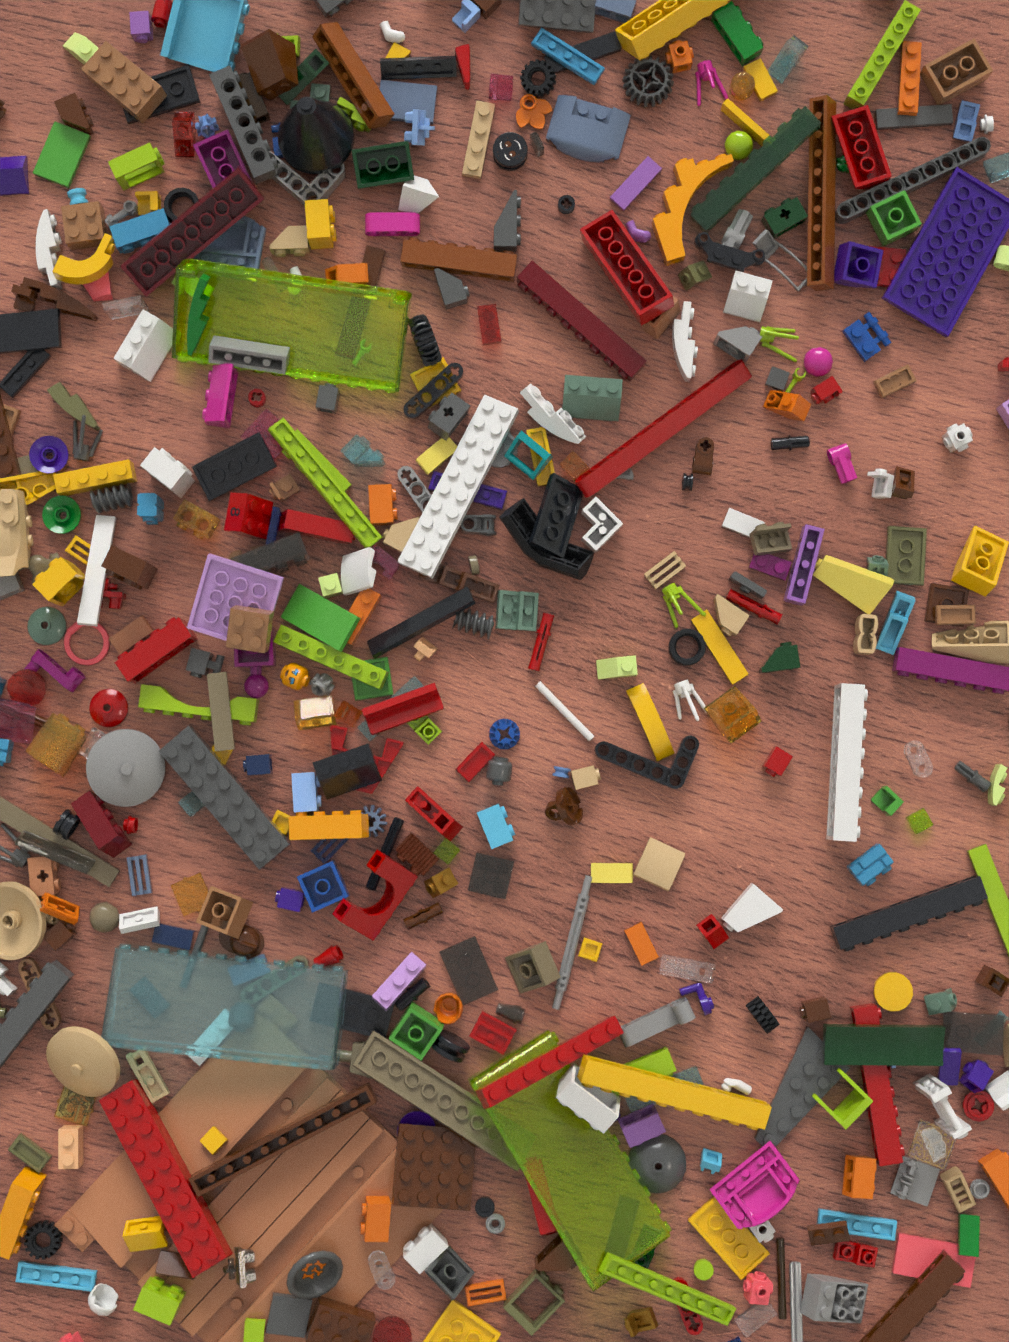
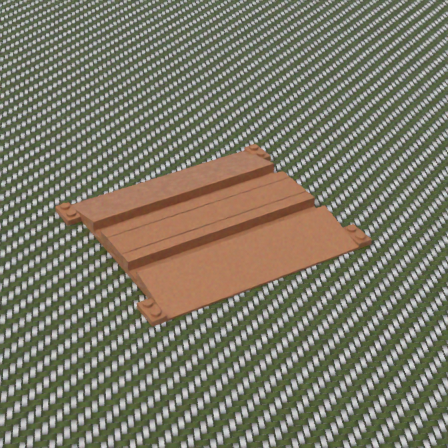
(278, 1209)

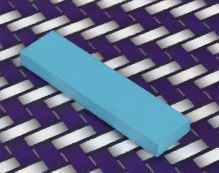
(861, 1224)
(56, 1276)

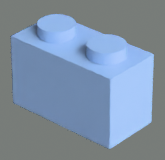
(305, 792)

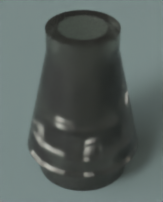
(513, 1013)

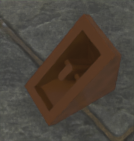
(992, 980)

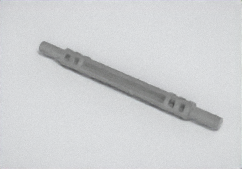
(572, 942)

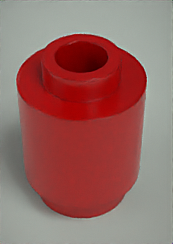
(161, 13)

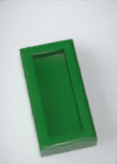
(968, 1235)

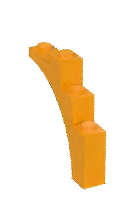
(689, 179)

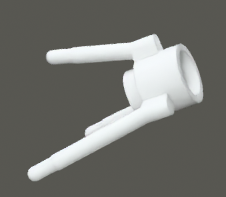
(684, 690)

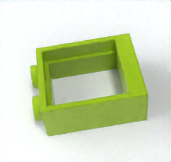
(137, 166)

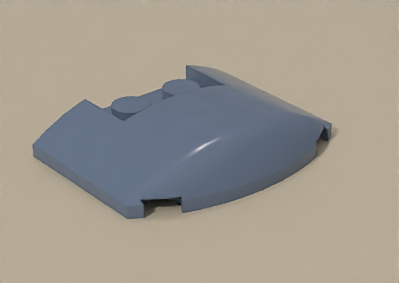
(587, 129)
(237, 246)

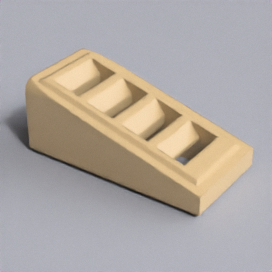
(952, 1177)

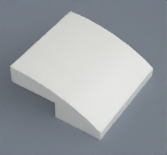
(357, 571)

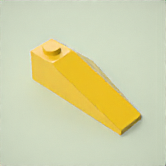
(33, 484)

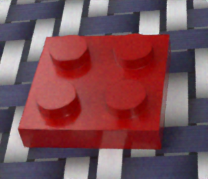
(890, 263)

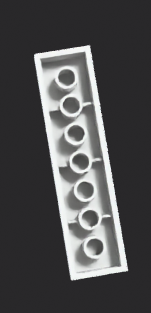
(846, 762)

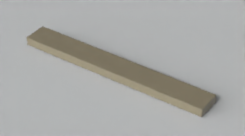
(23, 821)

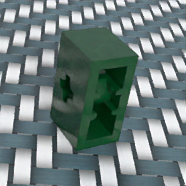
(778, 226)

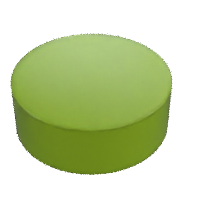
(703, 1269)

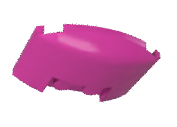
(757, 1188)

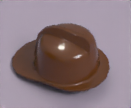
(249, 943)

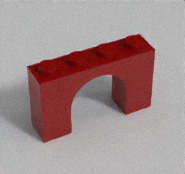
(372, 919)

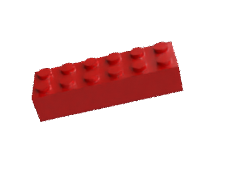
(627, 267)

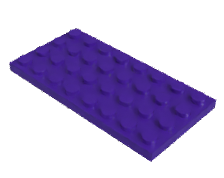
(950, 252)

